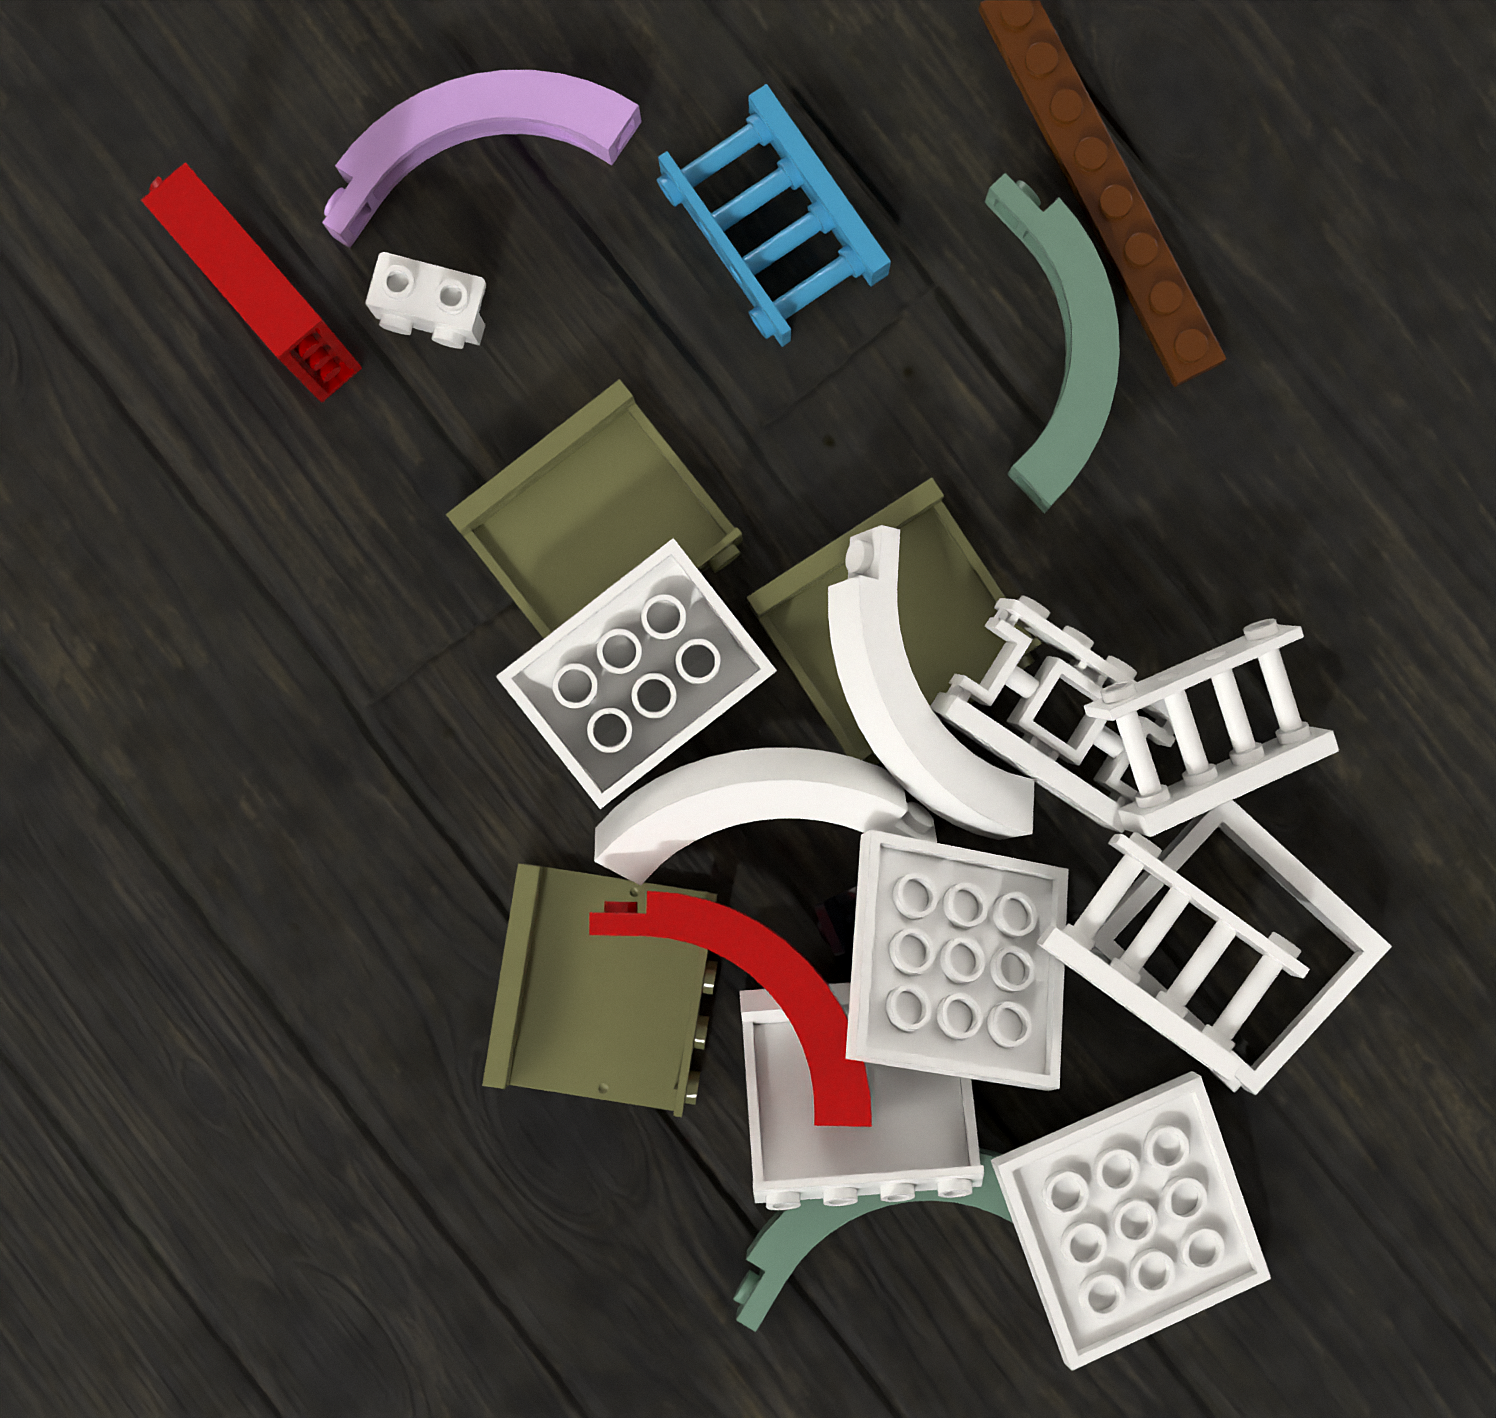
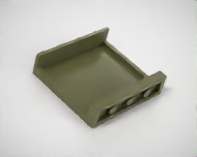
(590, 511)
(940, 602)

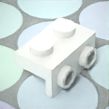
(428, 299)

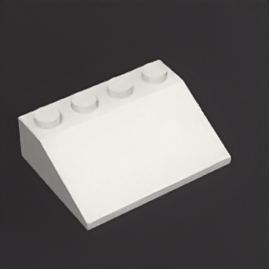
(636, 673)

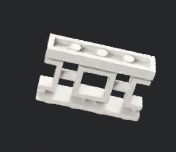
(1038, 748)

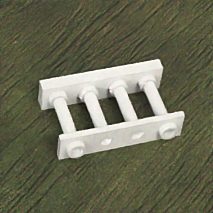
(1249, 764)
(1168, 1009)

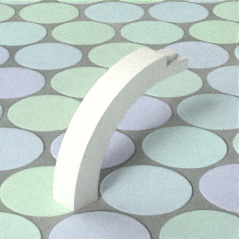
(894, 710)
(751, 788)

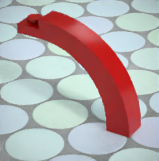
(806, 998)

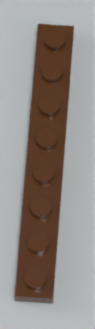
(1103, 187)

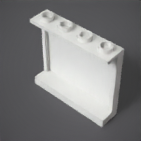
(918, 1134)

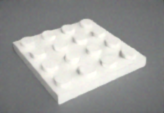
(954, 964)
(1131, 1219)

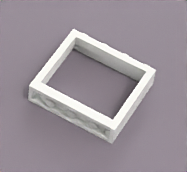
(1301, 884)

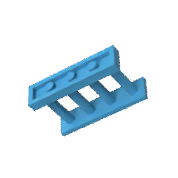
(796, 169)

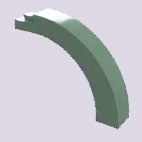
(1090, 338)
(796, 1231)

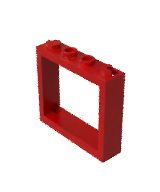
(250, 282)

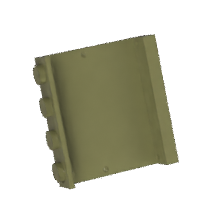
(595, 1009)

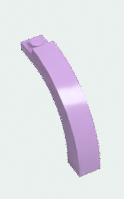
(467, 110)

